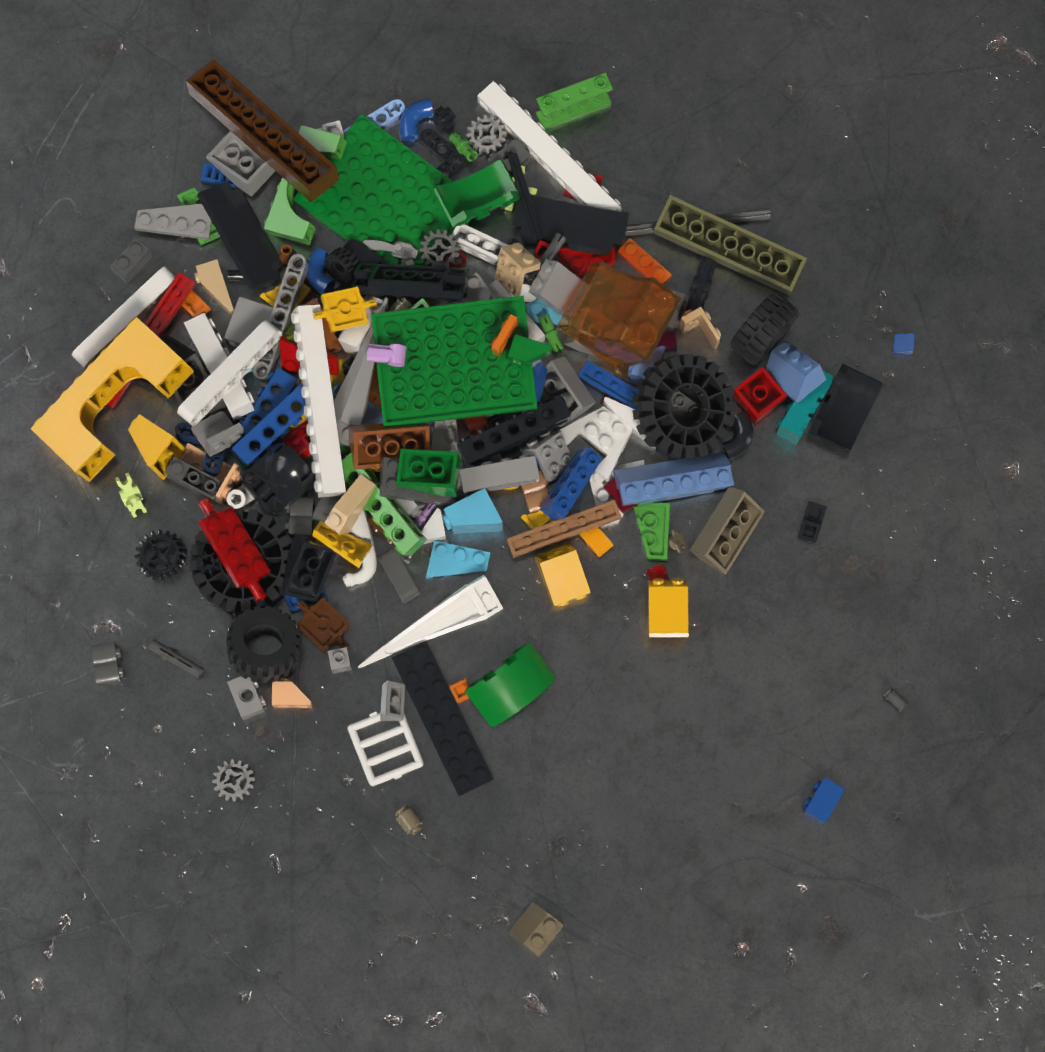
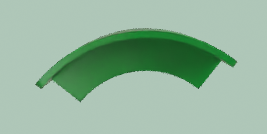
(477, 194)
(510, 686)

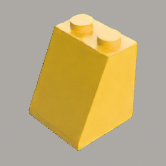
(155, 445)
(562, 574)
(667, 608)

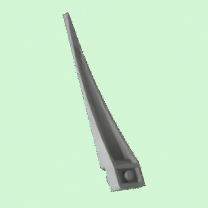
(353, 394)

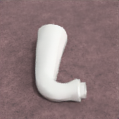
(362, 531)

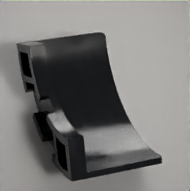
(846, 408)

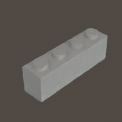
(499, 475)

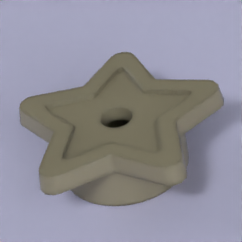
(676, 541)

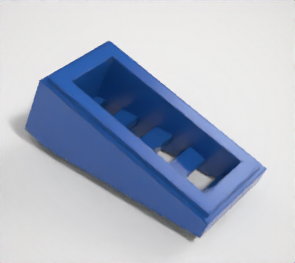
(212, 181)

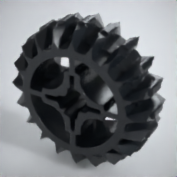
(167, 550)

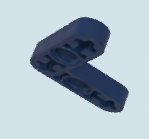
(189, 438)

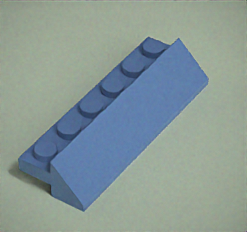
(674, 479)

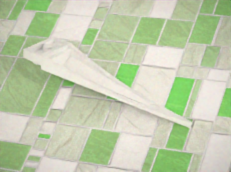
(465, 606)

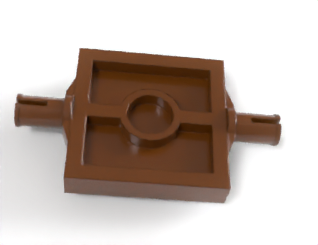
(322, 624)

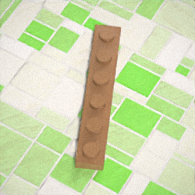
(563, 528)

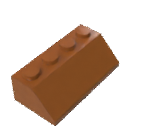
(374, 441)

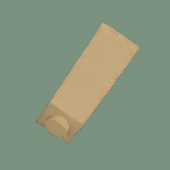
(213, 283)
(350, 505)

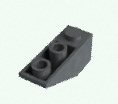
(192, 478)

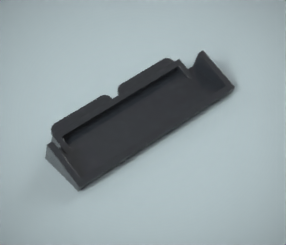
(584, 226)
(242, 234)

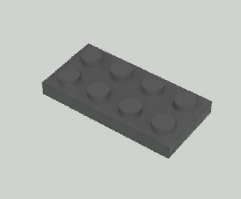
(388, 486)

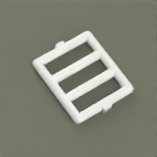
(367, 763)

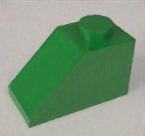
(526, 351)

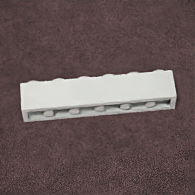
(210, 349)

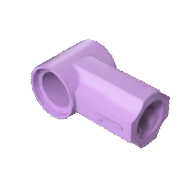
(392, 355)

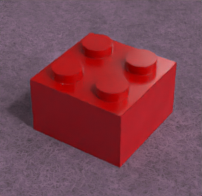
(759, 395)

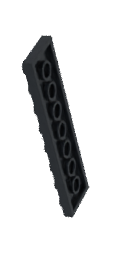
(442, 719)

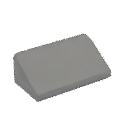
(392, 701)

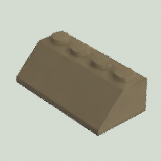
(727, 530)

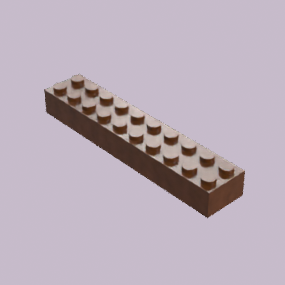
(262, 130)

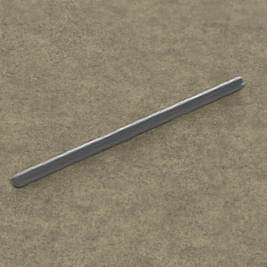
(735, 217)

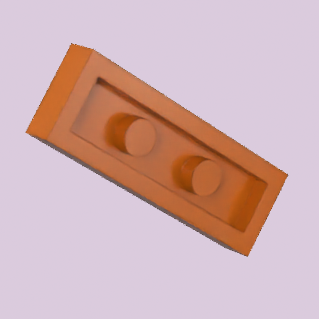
(643, 262)

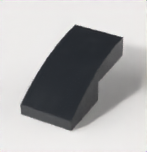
(812, 522)

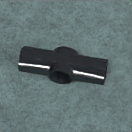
(701, 284)

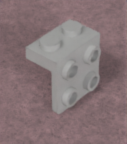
(217, 433)
(550, 452)

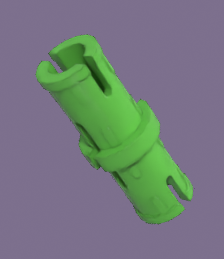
(463, 146)
(551, 333)

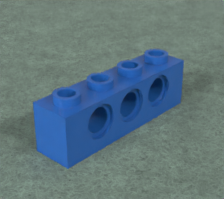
(278, 378)
(571, 484)

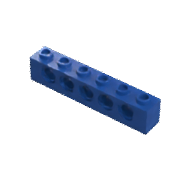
(242, 448)

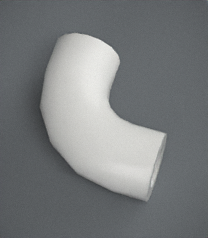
(240, 497)

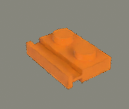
(507, 330)

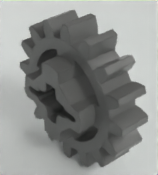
(439, 240)

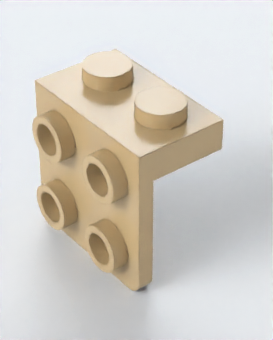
(512, 265)
(702, 318)

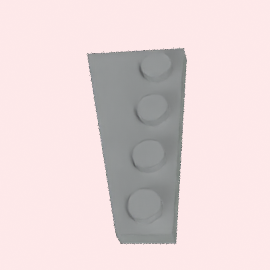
(182, 221)

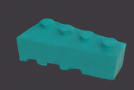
(801, 413)

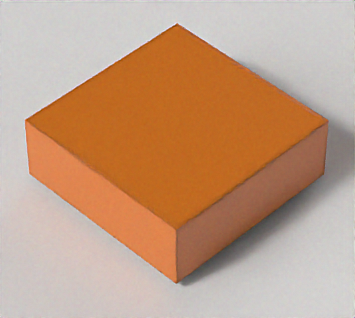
(458, 690)

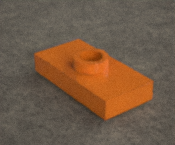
(195, 305)

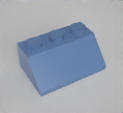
(794, 371)

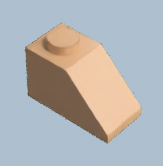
(288, 695)

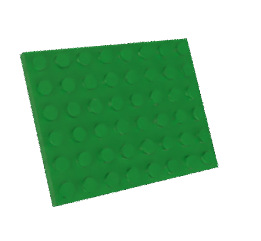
(381, 193)
(452, 363)

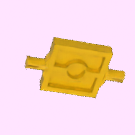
(344, 309)

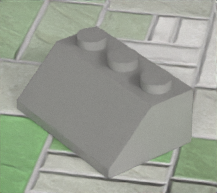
(564, 382)

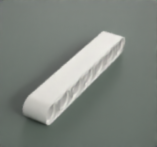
(136, 306)
(229, 372)

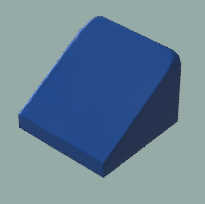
(904, 343)

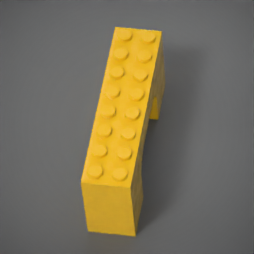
(70, 420)

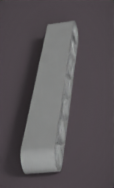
(287, 309)

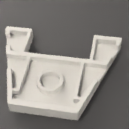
(605, 433)

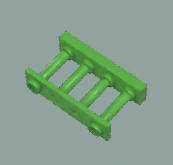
(574, 101)

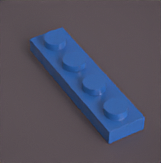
(608, 384)

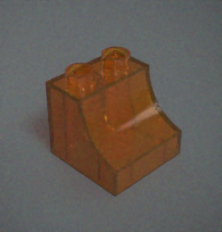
(618, 315)

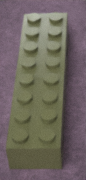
(729, 245)

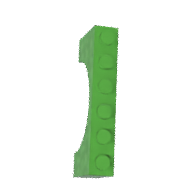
(283, 218)

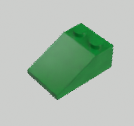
(429, 471)

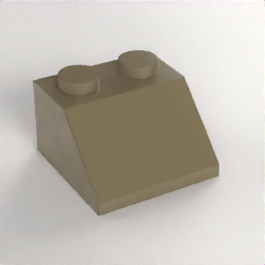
(536, 929)

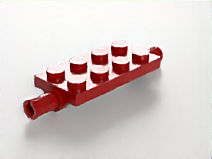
(234, 548)

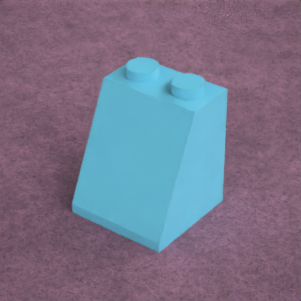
(473, 515)

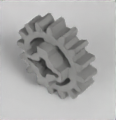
(486, 127)
(242, 776)

